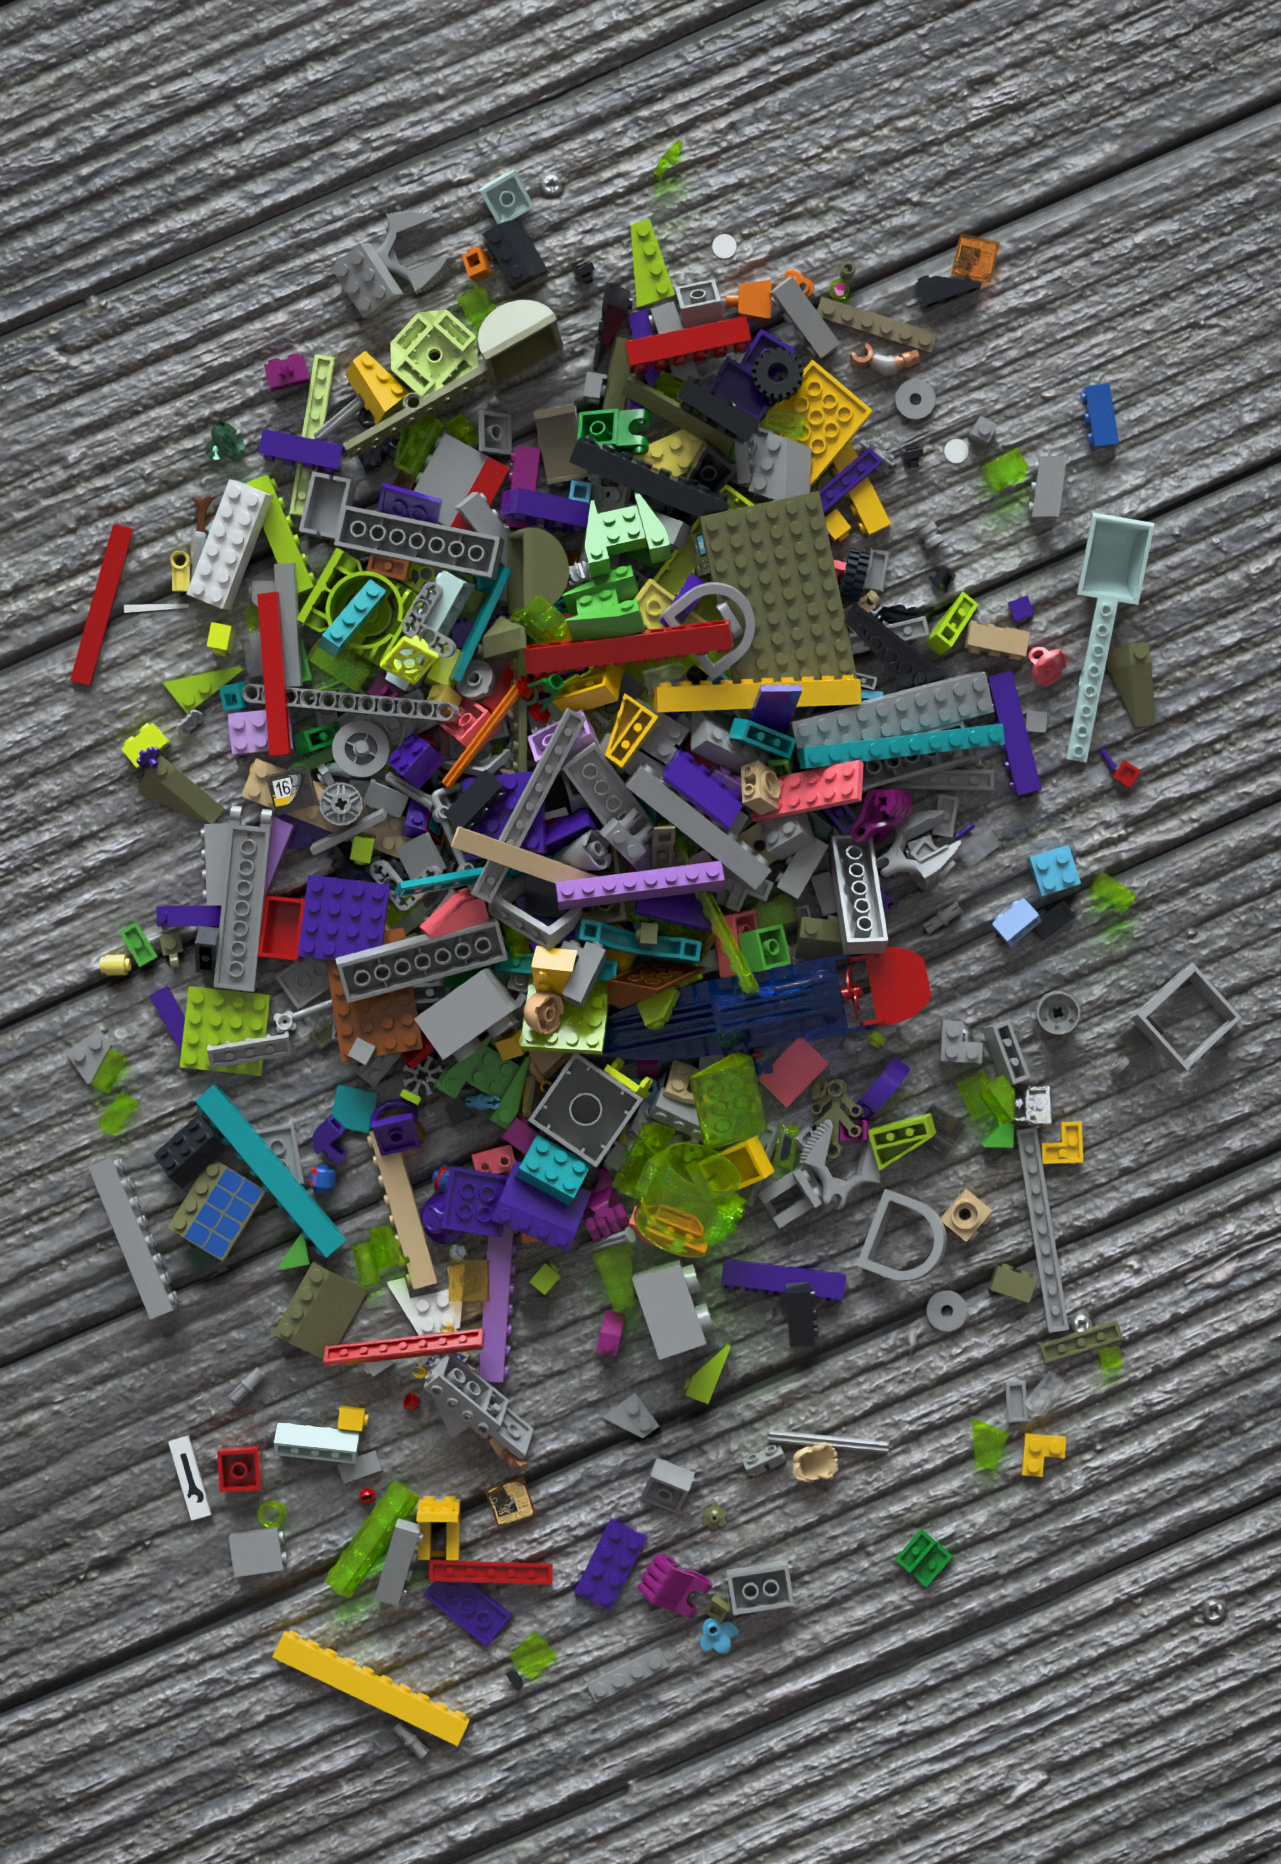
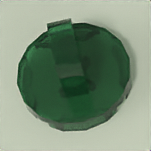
(226, 442)

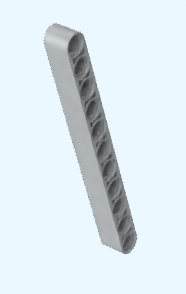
(360, 703)

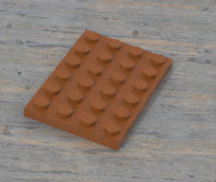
(380, 1019)

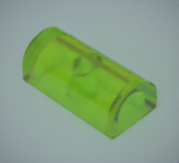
(109, 1070)
(366, 1263)

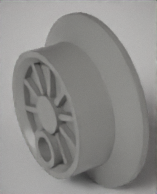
(360, 748)

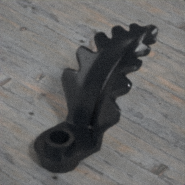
(899, 613)
(348, 868)

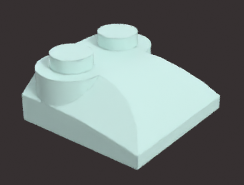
(506, 197)

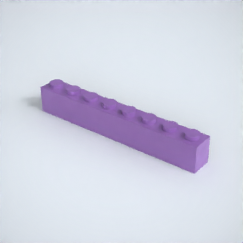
(640, 885)
(497, 1310)

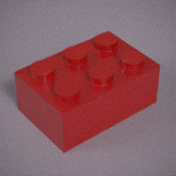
(281, 929)

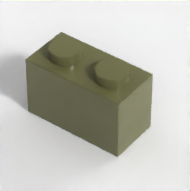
(1013, 1283)

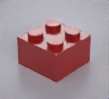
(240, 1469)

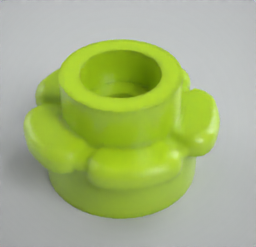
(877, 1039)

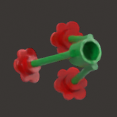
(548, 684)

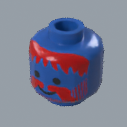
(322, 1178)
(440, 1178)

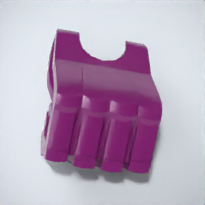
(877, 801)
(604, 1209)
(670, 1586)

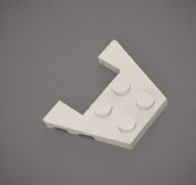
(427, 1311)

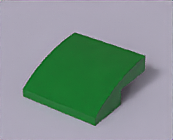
(924, 1558)

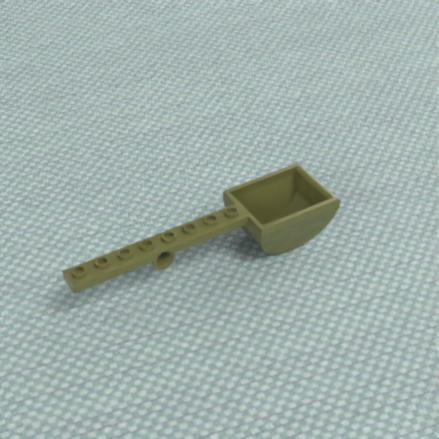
(509, 343)
(537, 569)

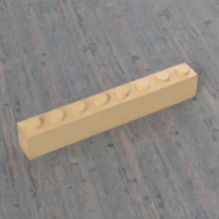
(405, 1216)

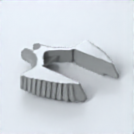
(423, 276)
(929, 865)
(815, 1155)

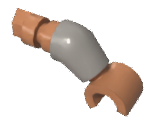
(885, 364)

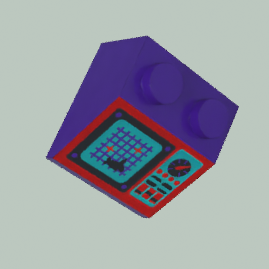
(419, 821)

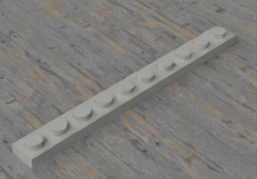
(531, 800)
(1042, 1229)

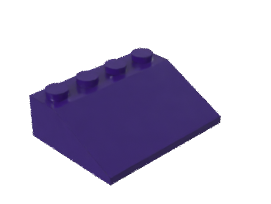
(538, 1213)

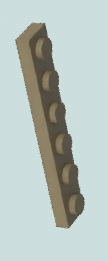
(876, 325)

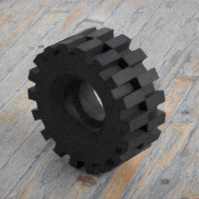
(777, 390)

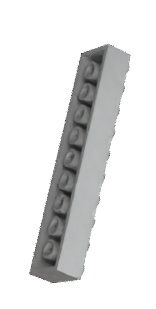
(896, 713)

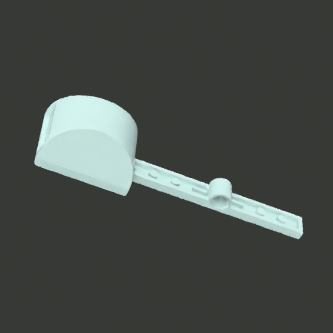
(1112, 574)

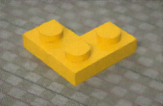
(1069, 1149)
(1038, 1447)

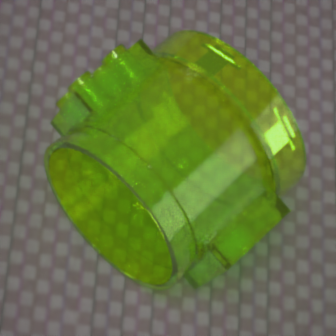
(688, 1199)

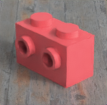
(495, 1160)

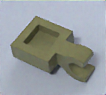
(172, 945)

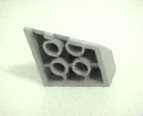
(782, 469)

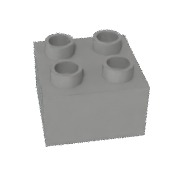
(466, 1013)
(585, 1109)
(670, 1309)

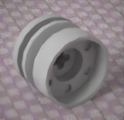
(332, 813)
(1070, 1011)

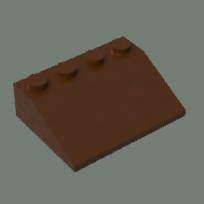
(648, 980)

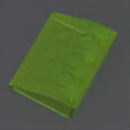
(728, 1101)

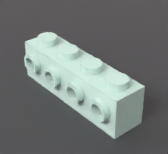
(316, 1443)

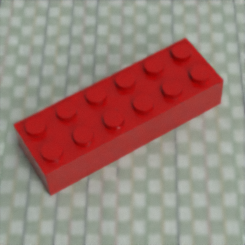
(687, 345)

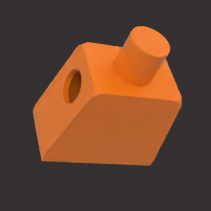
(752, 301)

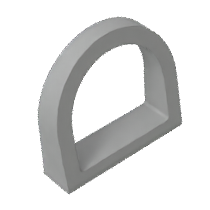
(735, 654)
(524, 923)
(877, 1230)

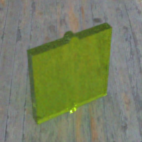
(533, 1655)

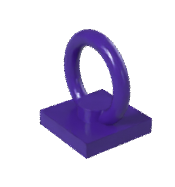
(397, 1132)

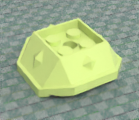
(427, 334)

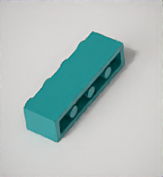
(352, 618)

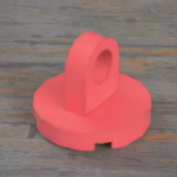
(1048, 666)

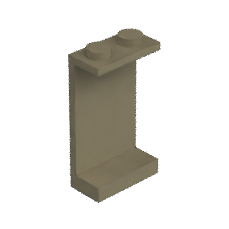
(557, 439)

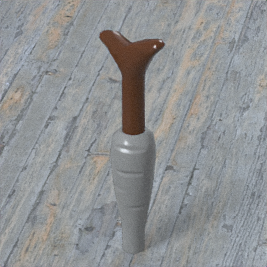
(199, 537)

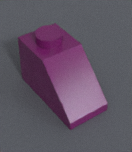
(610, 1333)

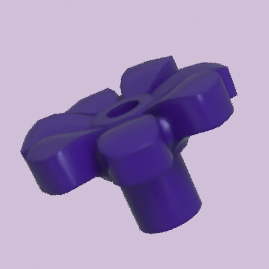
(149, 757)

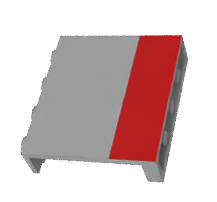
(455, 473)

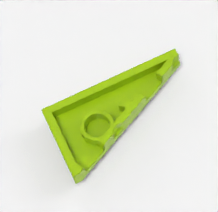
(195, 690)

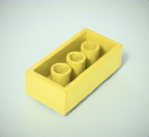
(673, 452)

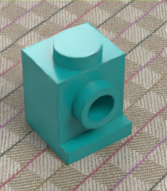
(228, 699)

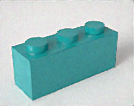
(762, 738)

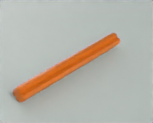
(481, 737)

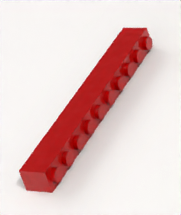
(637, 647)

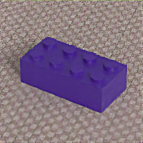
(545, 510)

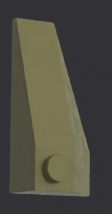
(1132, 674)
(175, 790)
(818, 939)

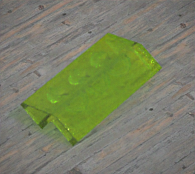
(542, 622)

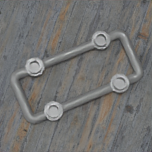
(438, 815)

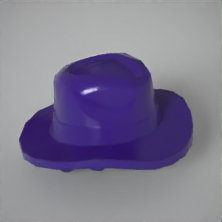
(431, 1220)

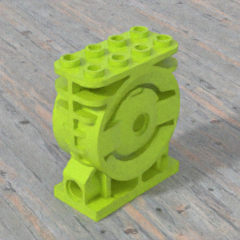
(339, 595)

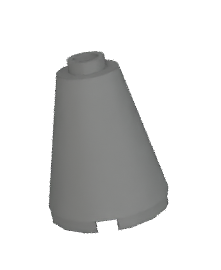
(586, 852)

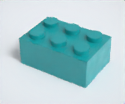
(553, 1170)

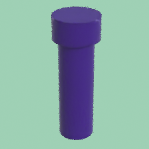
(1108, 759)
(965, 830)

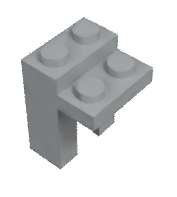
(586, 971)
(805, 1179)

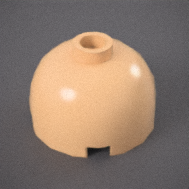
(543, 1011)

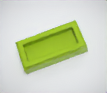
(411, 1097)

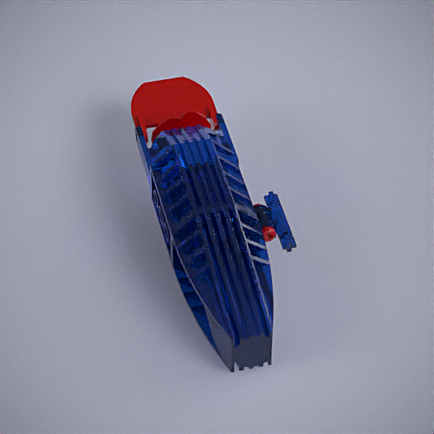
(791, 1005)

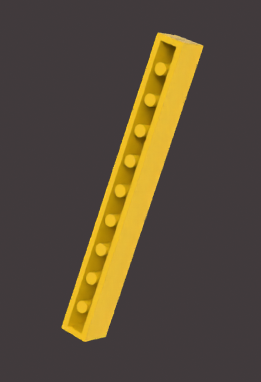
(743, 695)
(371, 1688)

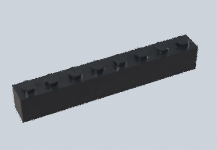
(647, 479)

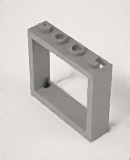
(1214, 998)

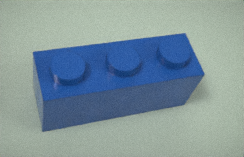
(1099, 416)

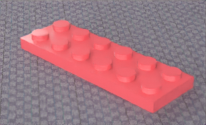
(817, 790)

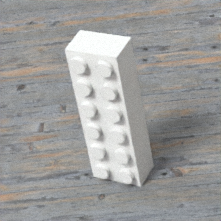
(229, 544)

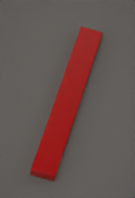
(102, 604)
(274, 674)
(404, 1347)

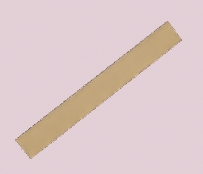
(515, 857)

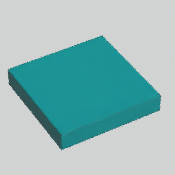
(354, 1107)

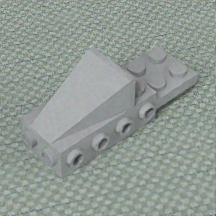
(466, 1401)

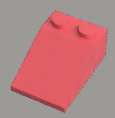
(469, 723)
(455, 914)

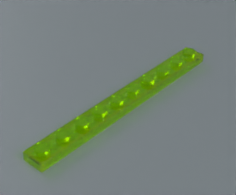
(712, 911)

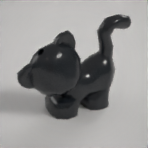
(375, 456)

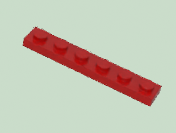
(490, 1572)

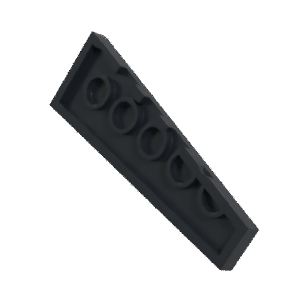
(897, 655)

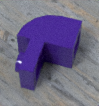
(325, 1137)

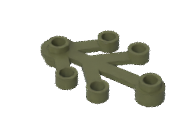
(836, 1114)

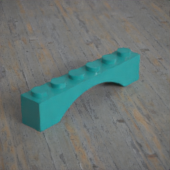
(612, 938)

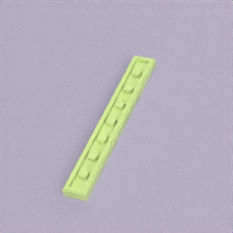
(314, 419)

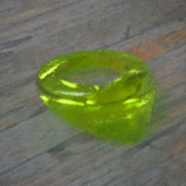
(282, 1509)

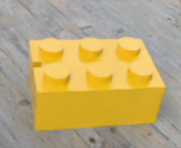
(749, 1160)

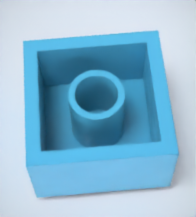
(1053, 870)

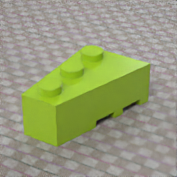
(900, 1137)

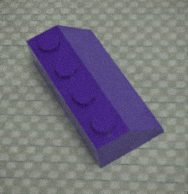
(702, 788)
(568, 829)

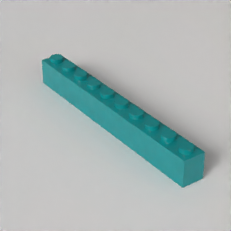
(901, 746)
(271, 1171)

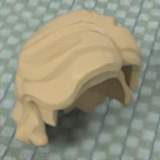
(815, 1463)

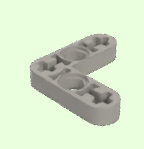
(421, 626)
(388, 870)

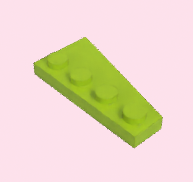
(650, 272)

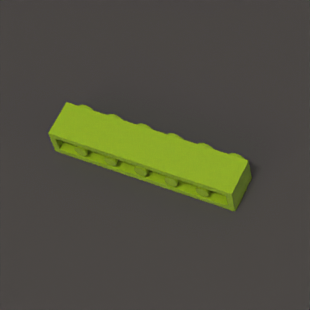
(280, 536)

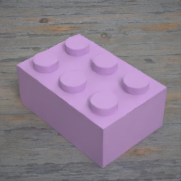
(250, 732)
(540, 739)

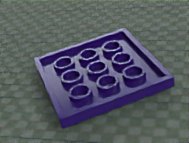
(497, 819)
(342, 917)

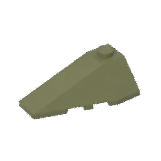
(501, 640)

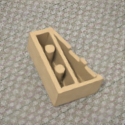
(996, 641)

